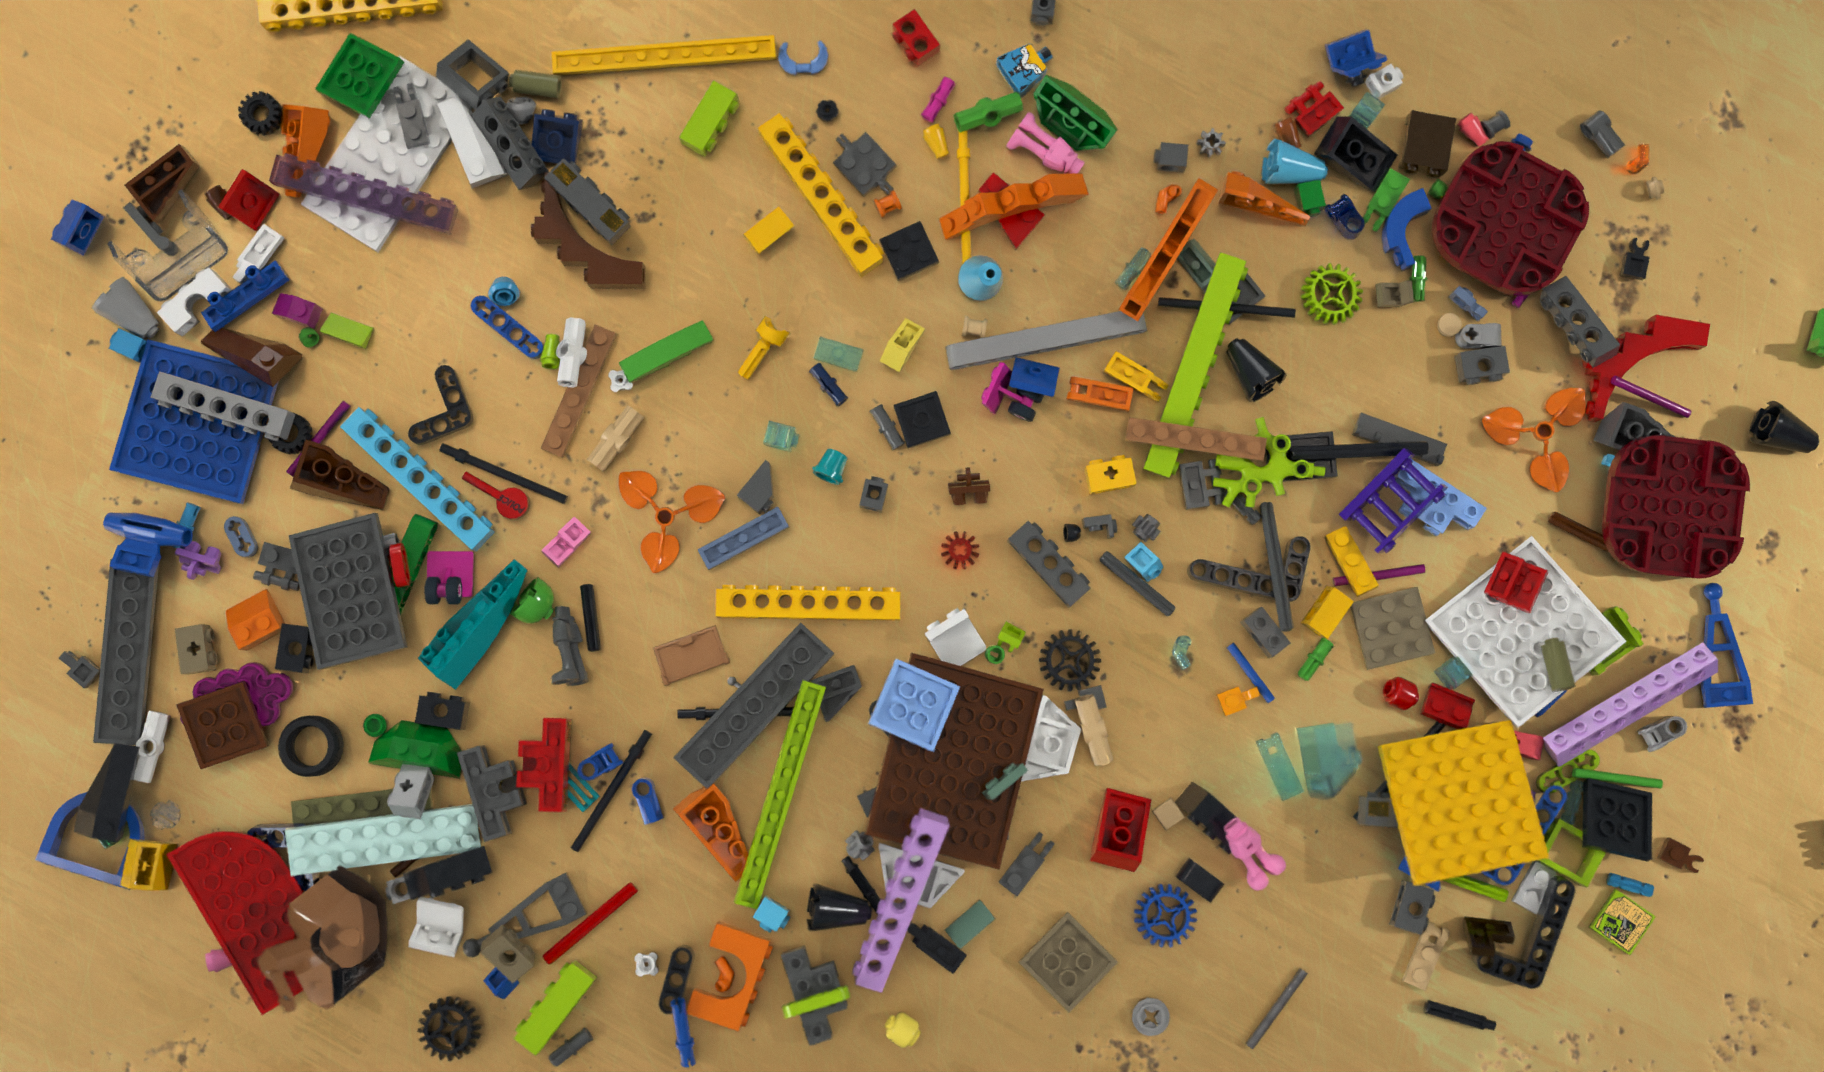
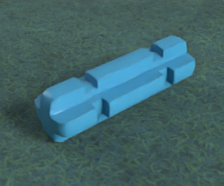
(1630, 885)

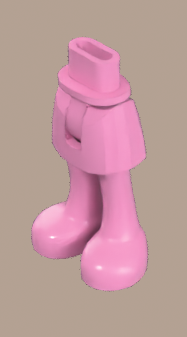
(1057, 157)
(1245, 842)

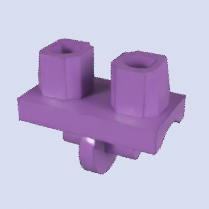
(198, 564)

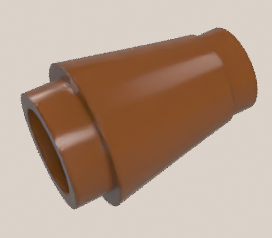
(1288, 132)

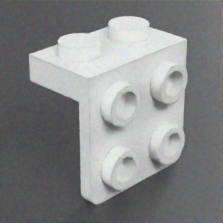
(955, 638)
(437, 927)

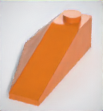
(1250, 196)
(712, 822)

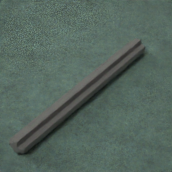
(1276, 566)

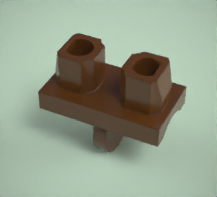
(979, 488)

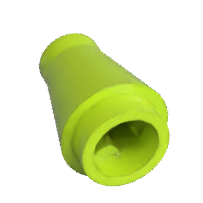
(548, 357)

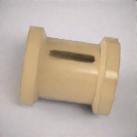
(974, 327)

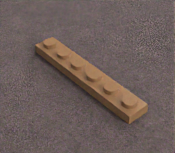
(576, 398)
(1196, 439)

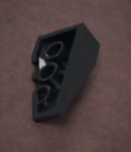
(106, 804)

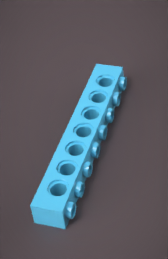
(356, 428)

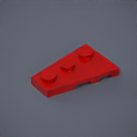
(1018, 225)

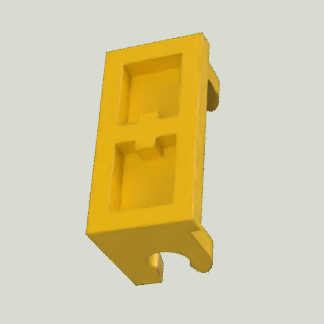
(768, 230)
(1327, 612)

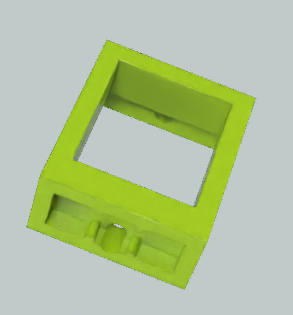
(1589, 864)

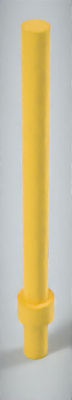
(963, 155)

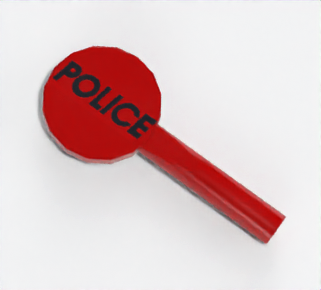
(510, 502)

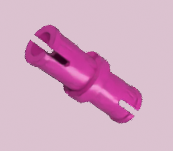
(938, 99)

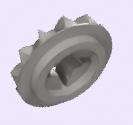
(1162, 1017)

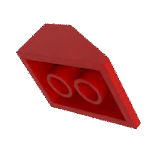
(1121, 830)

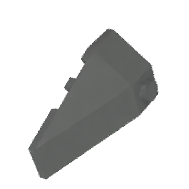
(1625, 425)

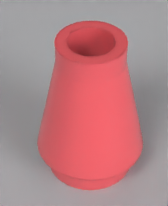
(1472, 128)

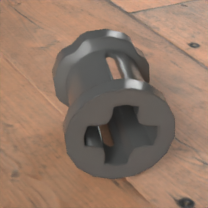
(1495, 124)

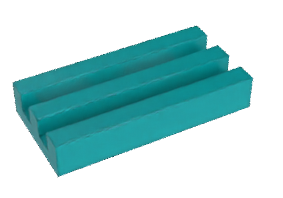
(589, 802)

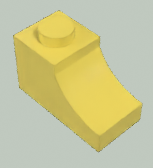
(902, 344)

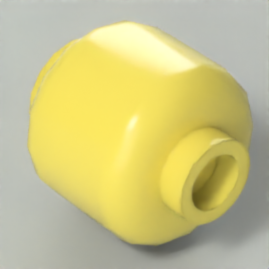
(902, 1030)

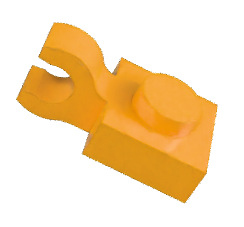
(1234, 700)

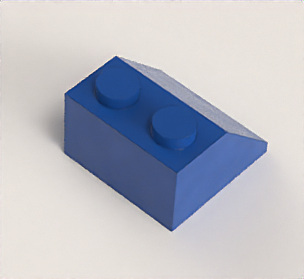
(77, 227)

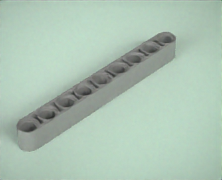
(1043, 339)

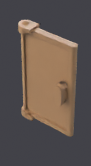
(692, 658)

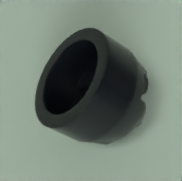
(1071, 532)

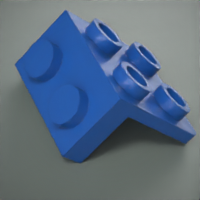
(1353, 54)

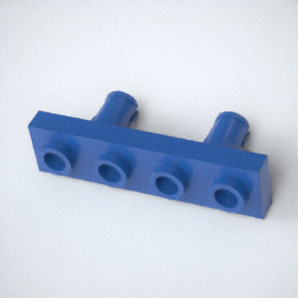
(244, 296)

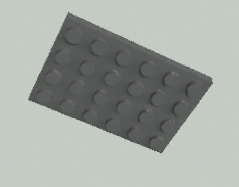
(347, 591)

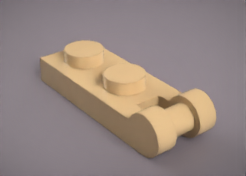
(1425, 956)

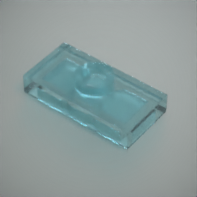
(838, 354)

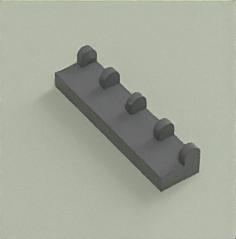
(1380, 431)

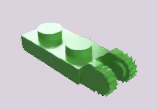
(1386, 197)

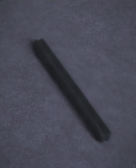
(1357, 450)

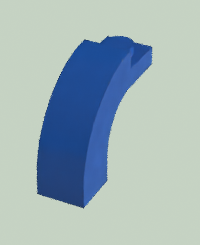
(1394, 227)

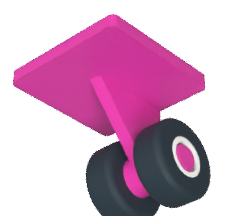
(993, 395)
(449, 576)

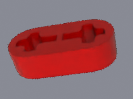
(399, 565)

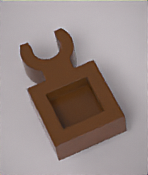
(1677, 855)

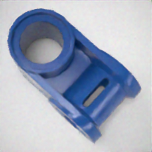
(600, 762)

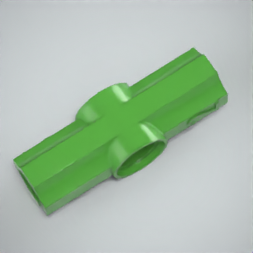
(988, 112)

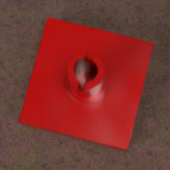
(248, 200)

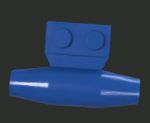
(143, 536)

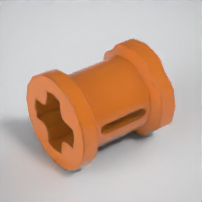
(887, 204)

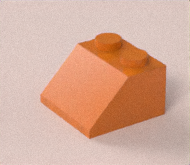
(254, 621)

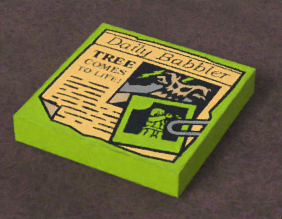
(1622, 922)

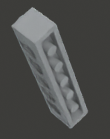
(166, 393)

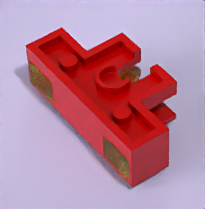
(548, 764)

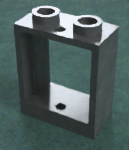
(461, 56)

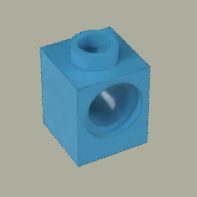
(127, 345)

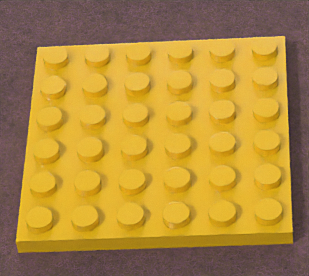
(1462, 802)

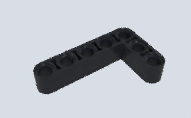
(1255, 578)
(1535, 940)

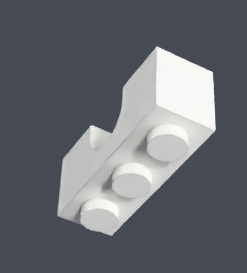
(179, 310)

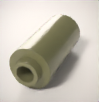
(535, 83)
(1557, 665)

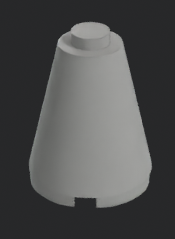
(127, 309)

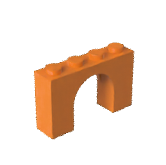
(731, 1010)

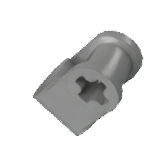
(1482, 336)
(1659, 734)

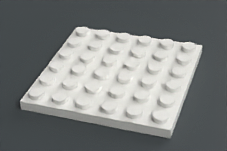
(1505, 643)

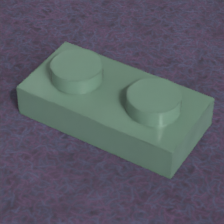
(997, 786)

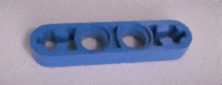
(506, 329)

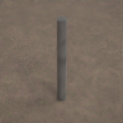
(1276, 1008)

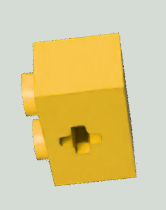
(1123, 477)

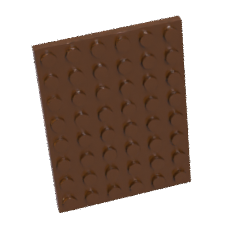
(981, 737)

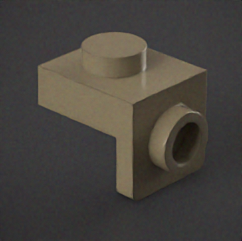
(1394, 294)

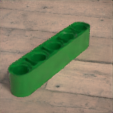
(416, 543)

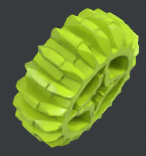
(1337, 300)

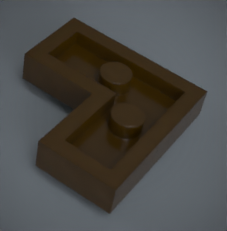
(1484, 932)

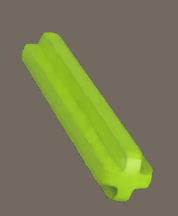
(1479, 887)

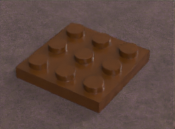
(222, 725)

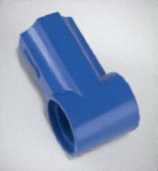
(648, 803)

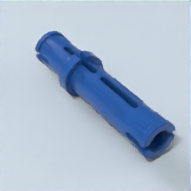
(684, 1040)

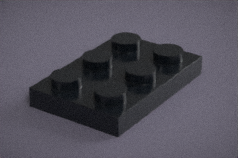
(1309, 439)

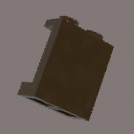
(1427, 144)

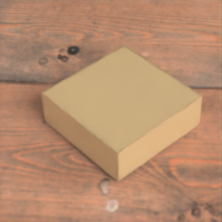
(1168, 814)

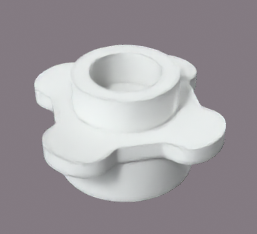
(616, 385)
(641, 968)

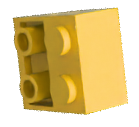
(147, 865)

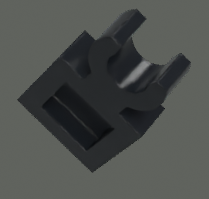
(1635, 263)

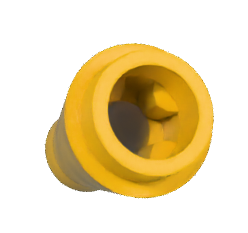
(936, 140)

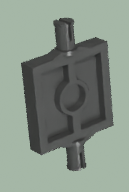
(865, 164)

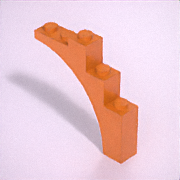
(1014, 199)
(1168, 249)

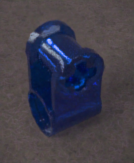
(1344, 212)

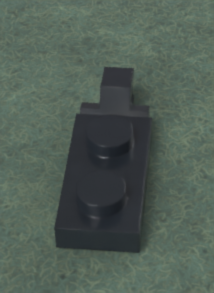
(937, 947)

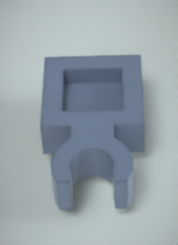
(1464, 299)

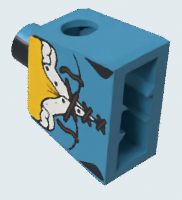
(1024, 67)

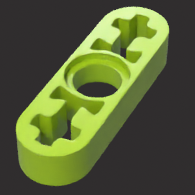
(1549, 774)
(816, 1001)

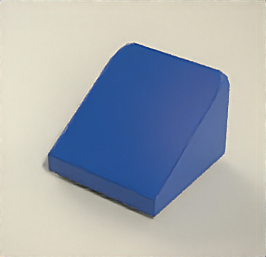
(499, 984)

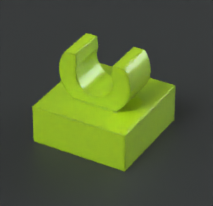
(1010, 635)

